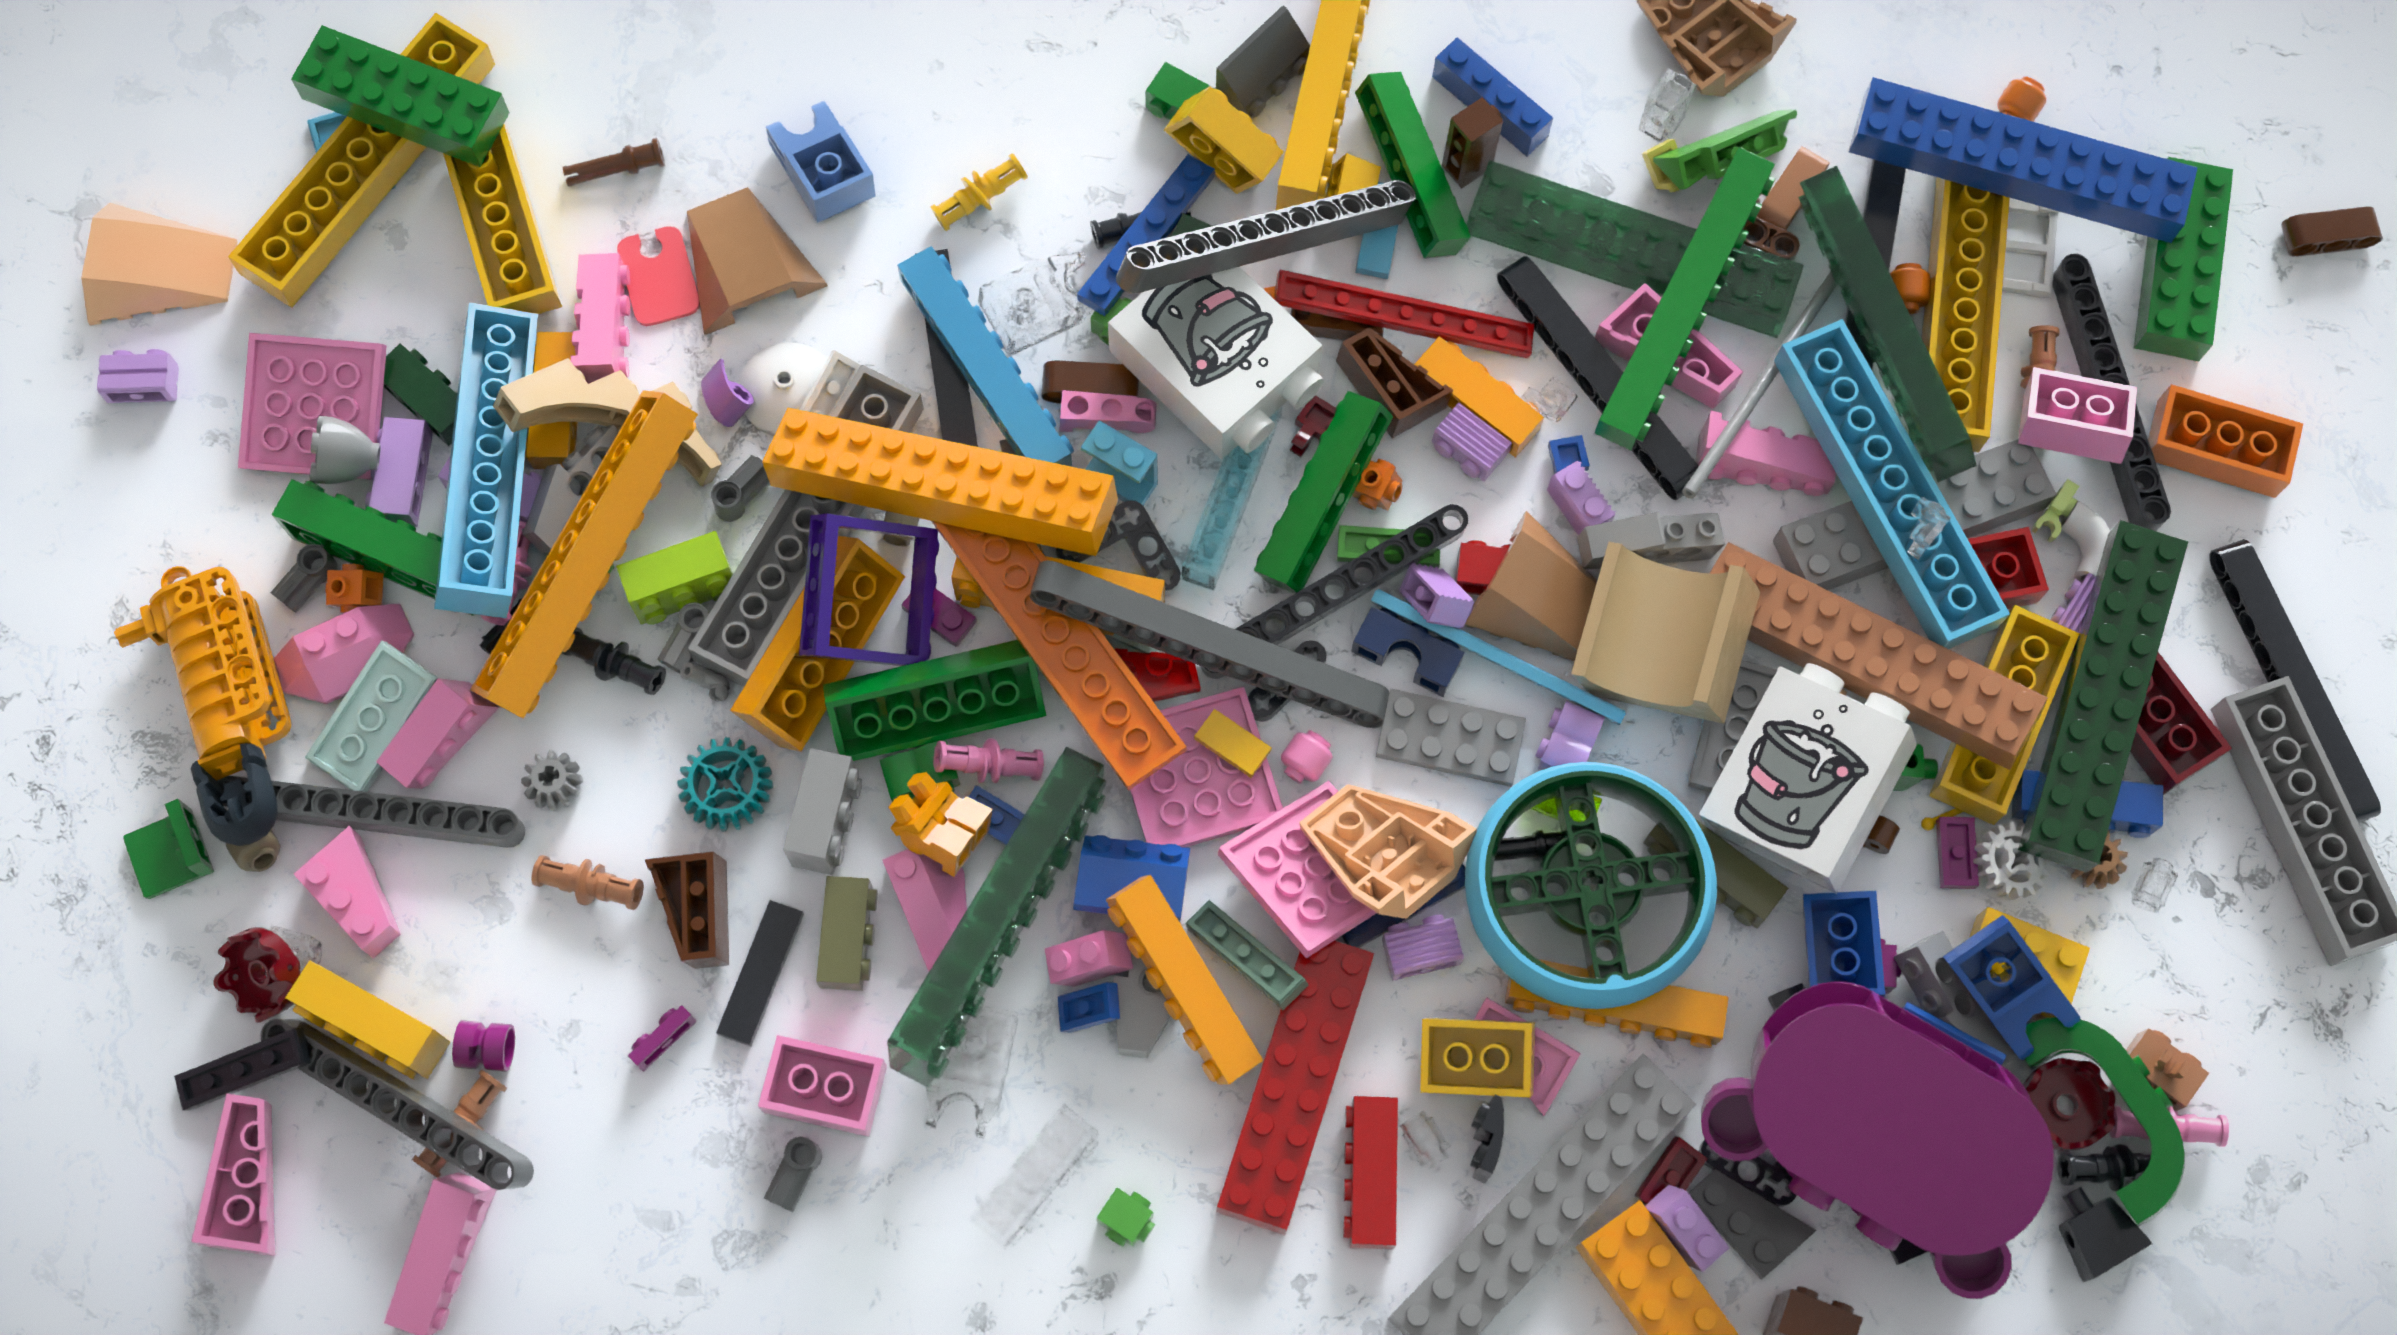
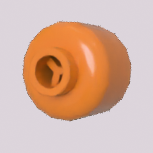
(2022, 98)
(1912, 285)

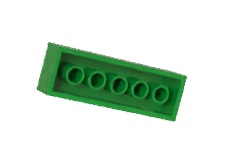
(400, 95)
(2185, 276)
(360, 536)
(934, 700)

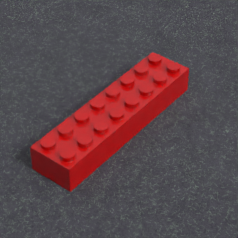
(1294, 1088)

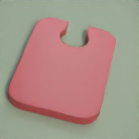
(661, 285)

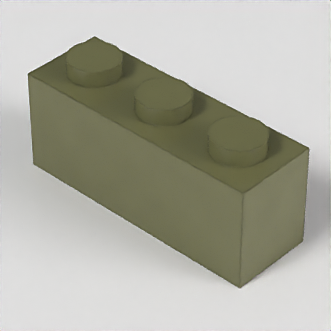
(846, 933)

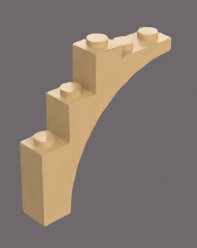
(564, 395)

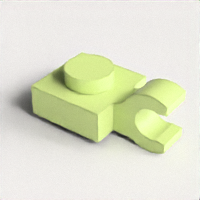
(2060, 505)

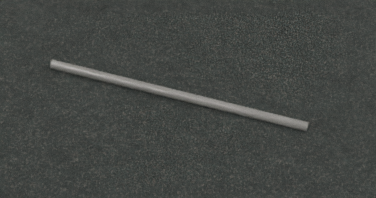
(1756, 392)

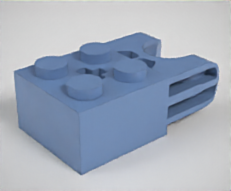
(823, 164)

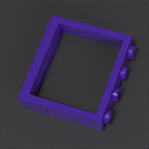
(820, 587)

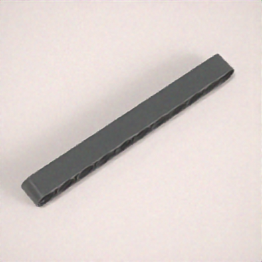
(1263, 236)
(1209, 644)

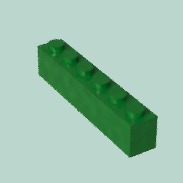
(1412, 159)
(1323, 492)

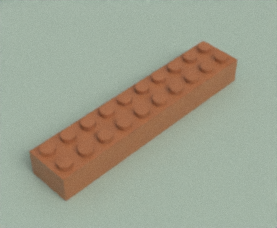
(1881, 657)

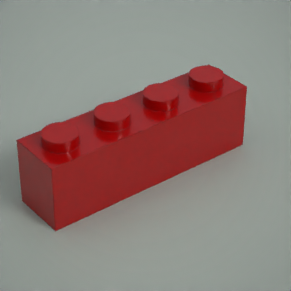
(1373, 1172)

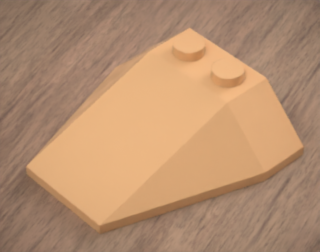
(1388, 848)

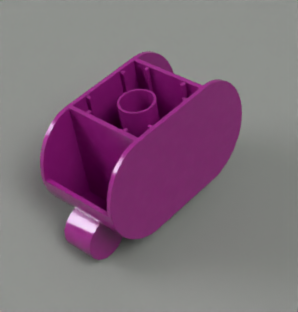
(1893, 1125)

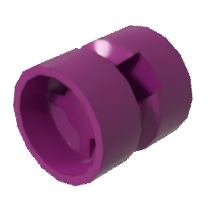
(481, 1045)

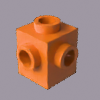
(1378, 485)
(353, 587)

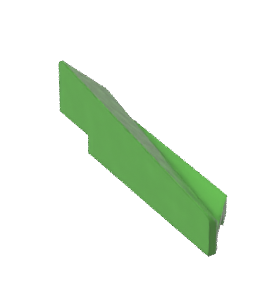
(1715, 153)

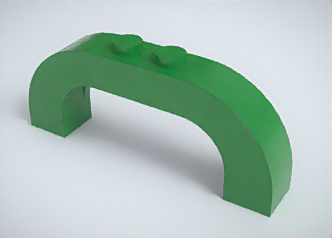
(2162, 1178)

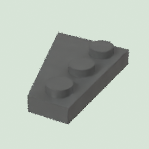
(1749, 1223)

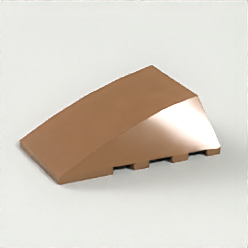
(1718, 39)
(743, 258)
(1536, 594)

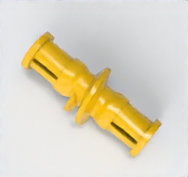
(979, 191)

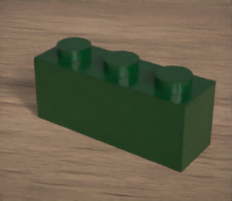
(421, 390)

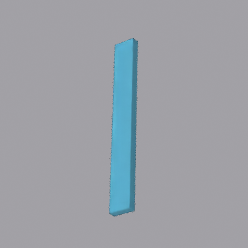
(1502, 659)

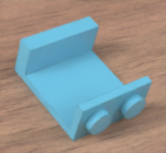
(1130, 462)

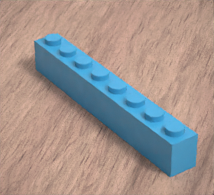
(981, 360)

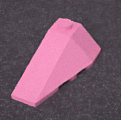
(929, 899)

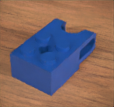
(2015, 993)

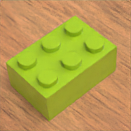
(674, 577)

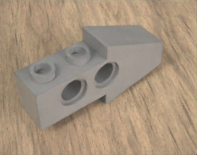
(554, 496)
(1654, 538)
(1944, 994)
(1141, 1012)

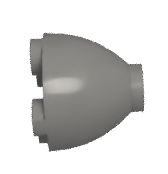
(341, 452)

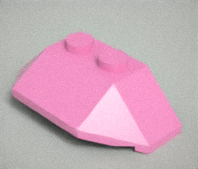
(331, 655)

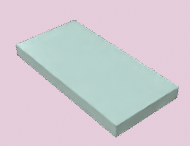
(370, 717)

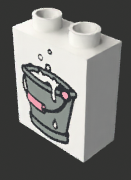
(1218, 356)
(1810, 775)

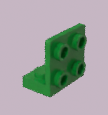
(168, 851)

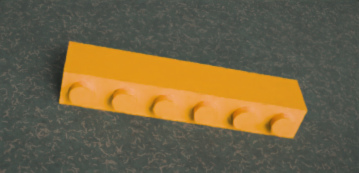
(1183, 980)
(1667, 1013)

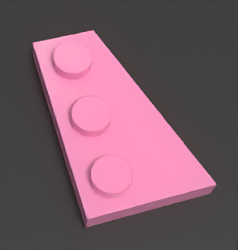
(1551, 1059)

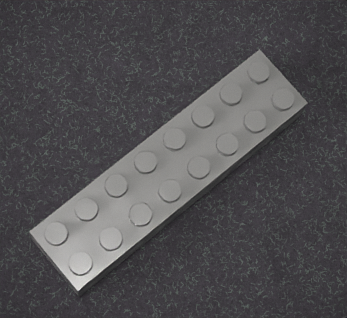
(1838, 548)
(2309, 820)

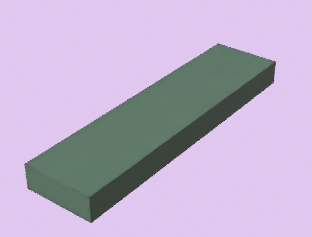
(1246, 954)

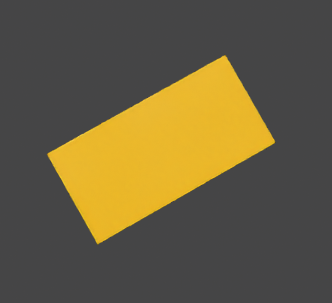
(1232, 743)

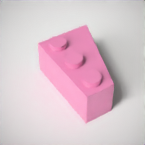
(435, 732)
(349, 891)

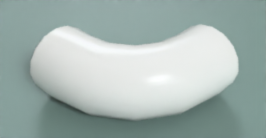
(2091, 535)

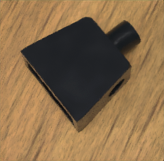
(2099, 1234)

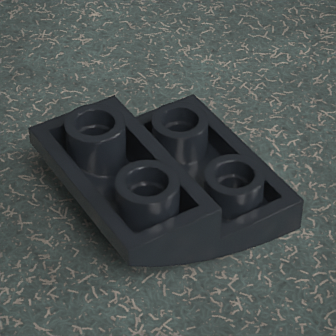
(1490, 1132)

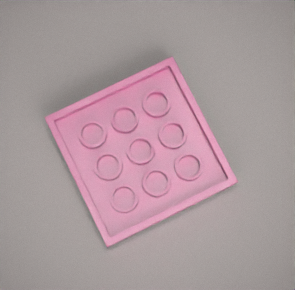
(296, 382)
(1199, 792)
(1293, 878)

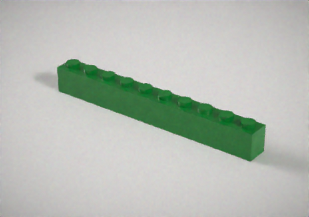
(1684, 299)

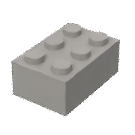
(822, 812)

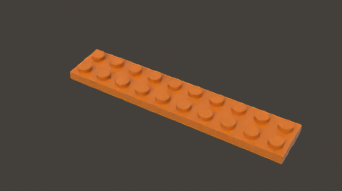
(1071, 657)

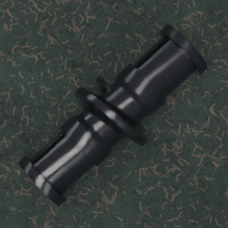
(616, 662)
(2113, 1165)

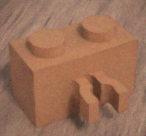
(2172, 1070)

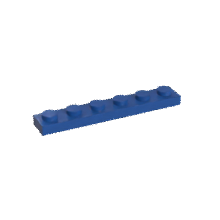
(1152, 224)

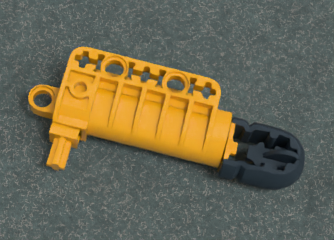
(221, 693)

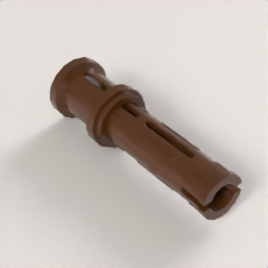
(630, 160)

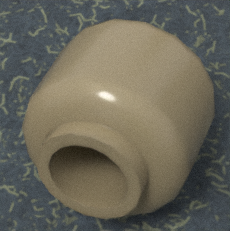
(258, 855)

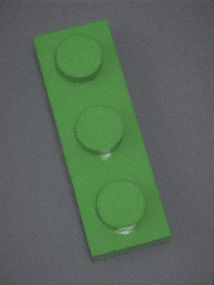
(1357, 540)

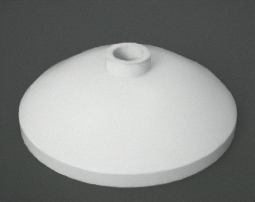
(762, 379)

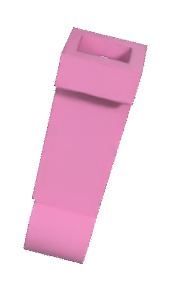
(1118, 411)

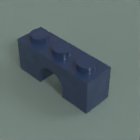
(1385, 633)

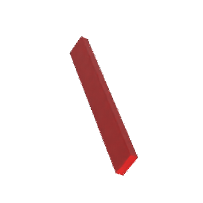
(1403, 314)

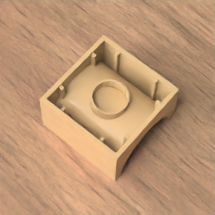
(1665, 635)

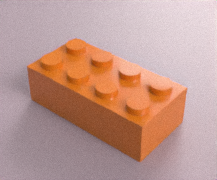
(2224, 441)

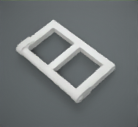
(2048, 250)

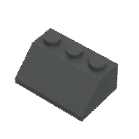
(1263, 63)

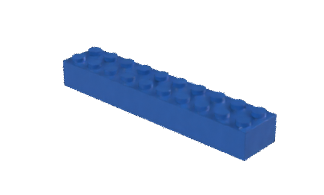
(2023, 160)

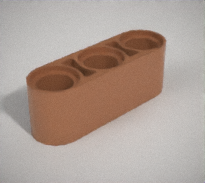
(1782, 201)

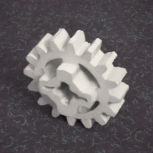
(2004, 861)

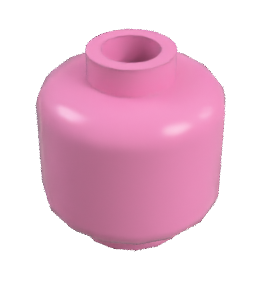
(1306, 757)

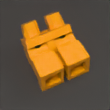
(939, 822)

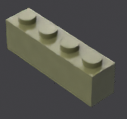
(1740, 881)

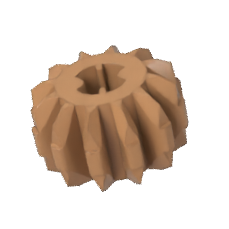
(2108, 869)

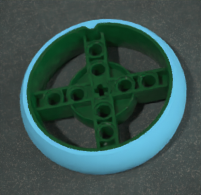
(1573, 789)

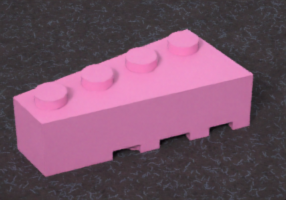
(601, 316)
(1703, 373)
(1768, 458)
(239, 1184)
(439, 1253)

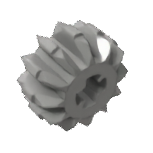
(560, 787)

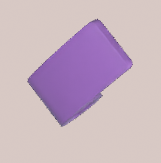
(725, 398)

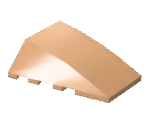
(151, 265)

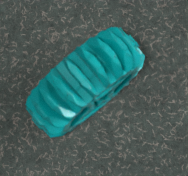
(715, 795)

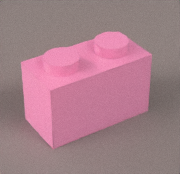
(1088, 958)

